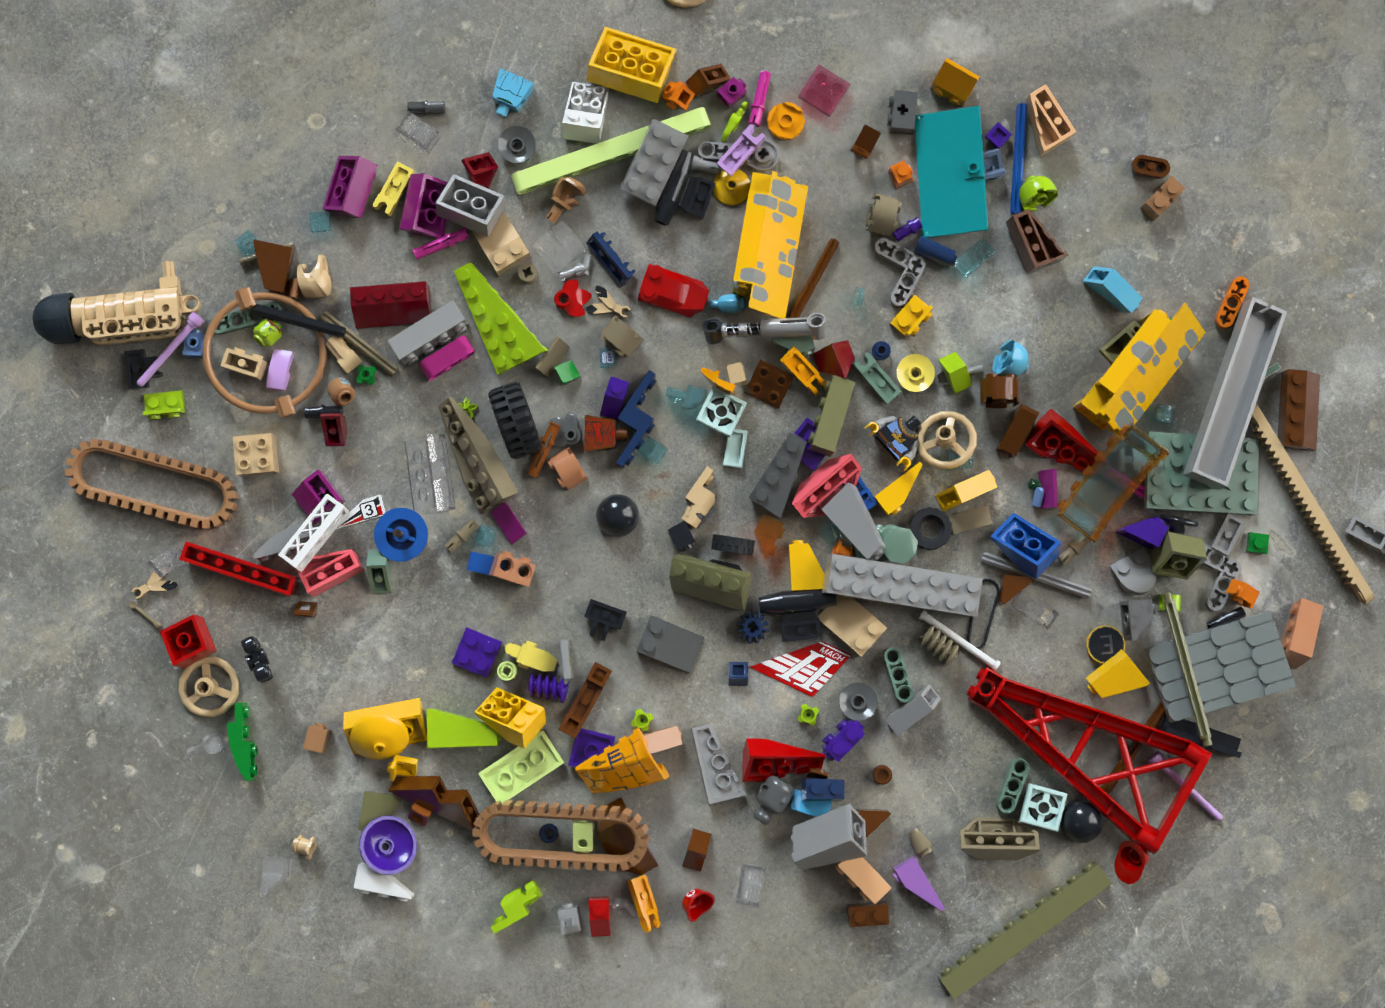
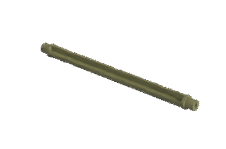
(1187, 669)

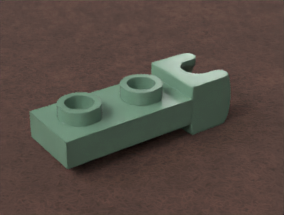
(877, 379)

